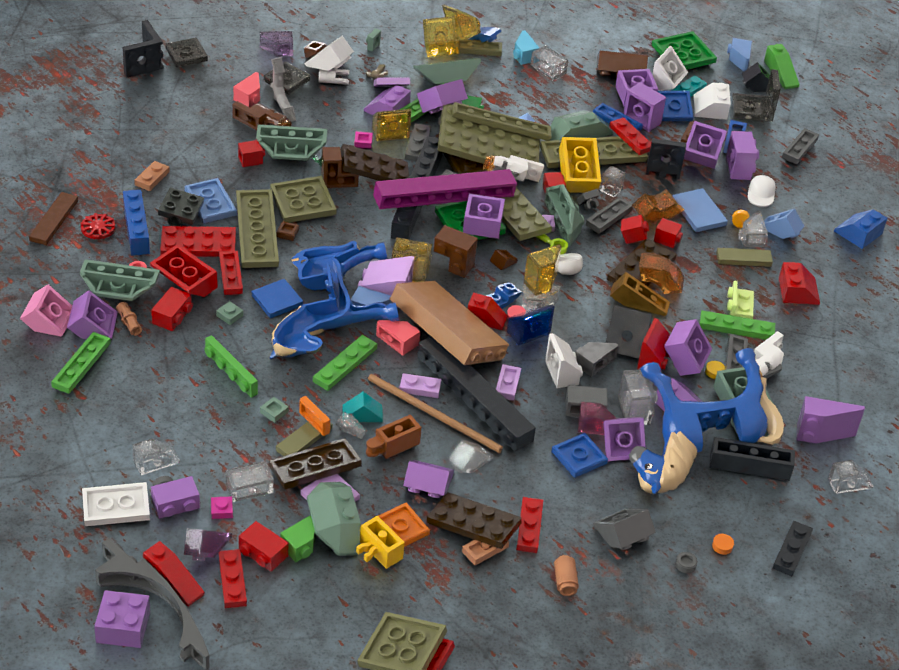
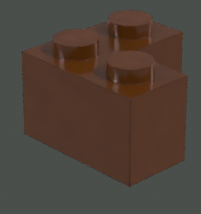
(332, 170)
(458, 247)

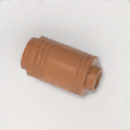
(566, 575)

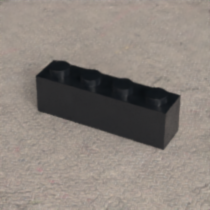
(752, 458)

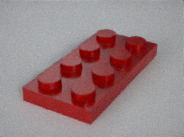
(199, 240)

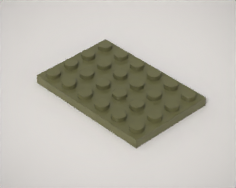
(477, 141)

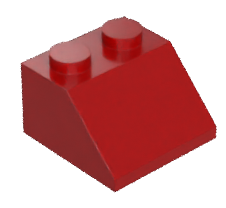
(798, 284)
(653, 346)

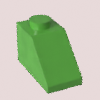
(300, 539)

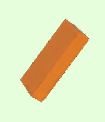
(314, 416)

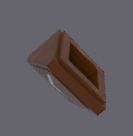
(313, 48)
(503, 259)

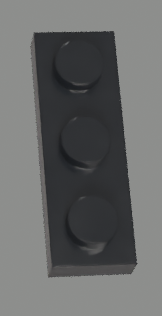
(792, 548)

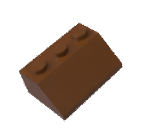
(612, 62)

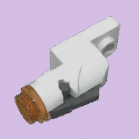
(519, 167)
(770, 355)

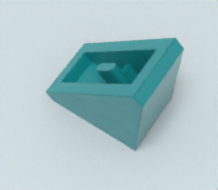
(364, 408)

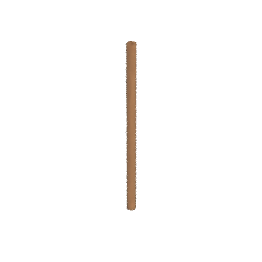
(435, 413)

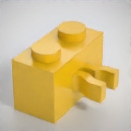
(380, 542)

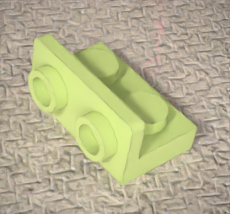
(740, 302)

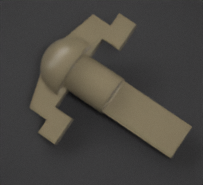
(377, 73)

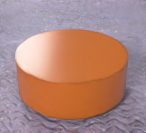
(723, 544)

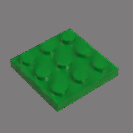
(688, 48)
(453, 216)

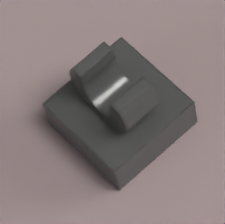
(587, 198)

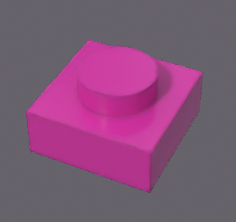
(363, 140)
(221, 507)

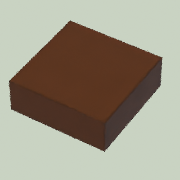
(287, 231)

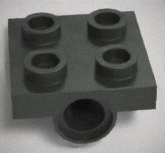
(180, 207)

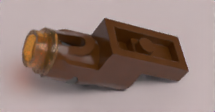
(258, 115)

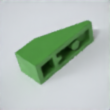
(779, 59)

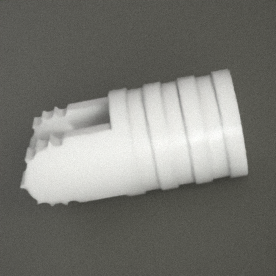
(330, 76)

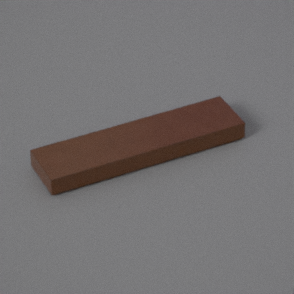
(53, 218)

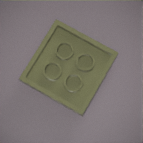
(303, 199)
(402, 644)

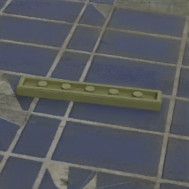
(501, 121)

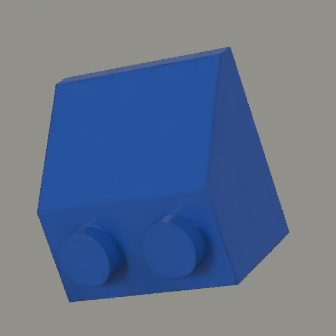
(862, 227)

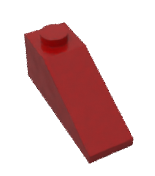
(174, 572)

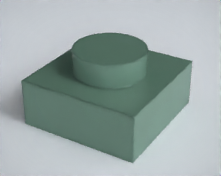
(373, 39)
(229, 313)
(274, 409)

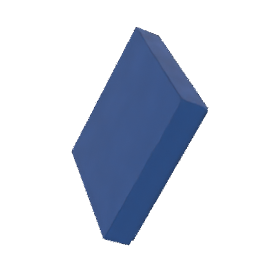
(677, 106)
(277, 298)
(579, 455)

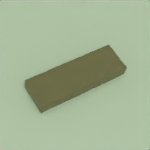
(479, 48)
(744, 257)
(299, 440)

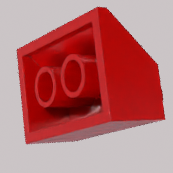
(187, 271)

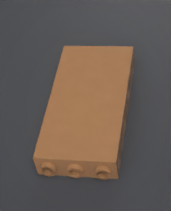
(449, 322)

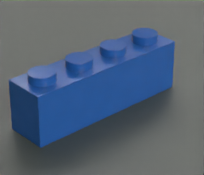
(136, 222)

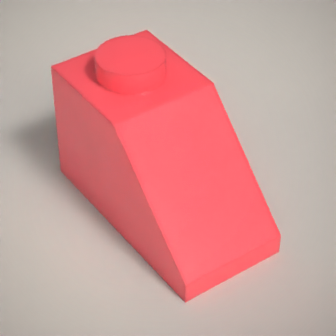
(248, 90)
(398, 335)

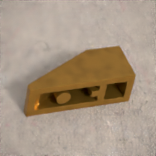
(637, 295)

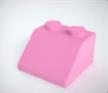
(47, 312)

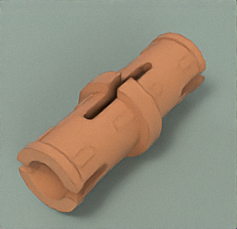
(129, 318)

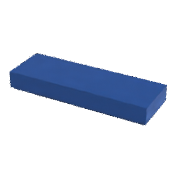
(610, 114)

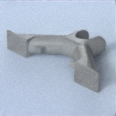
(278, 88)

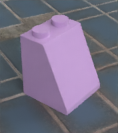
(385, 274)

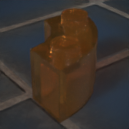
(657, 206)
(661, 272)

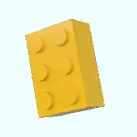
(580, 164)

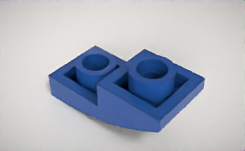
(487, 33)
(505, 294)

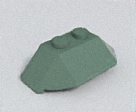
(448, 71)
(579, 124)
(291, 142)
(565, 212)
(118, 280)
(335, 517)

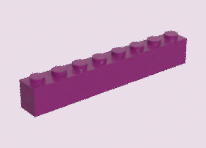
(443, 188)

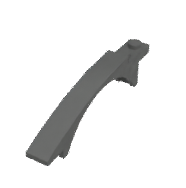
(126, 571)

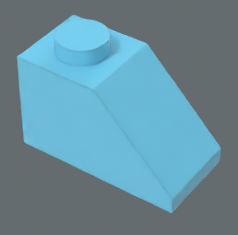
(524, 47)

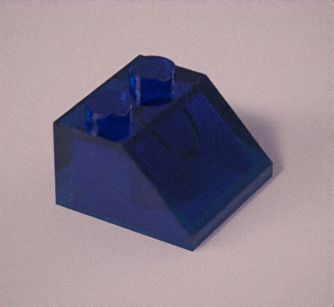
(531, 324)

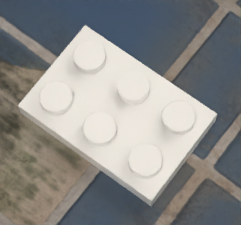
(115, 504)

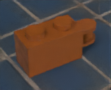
(394, 438)

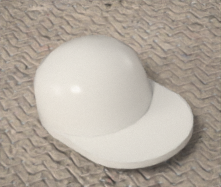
(761, 191)
(570, 263)

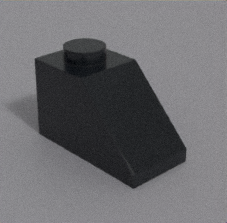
(756, 78)

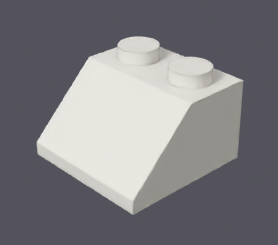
(668, 70)
(712, 101)
(562, 363)

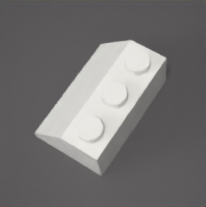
(331, 56)

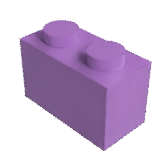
(175, 497)

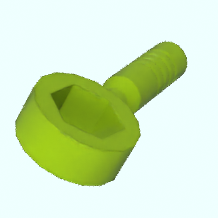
(563, 243)

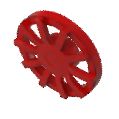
(97, 226)

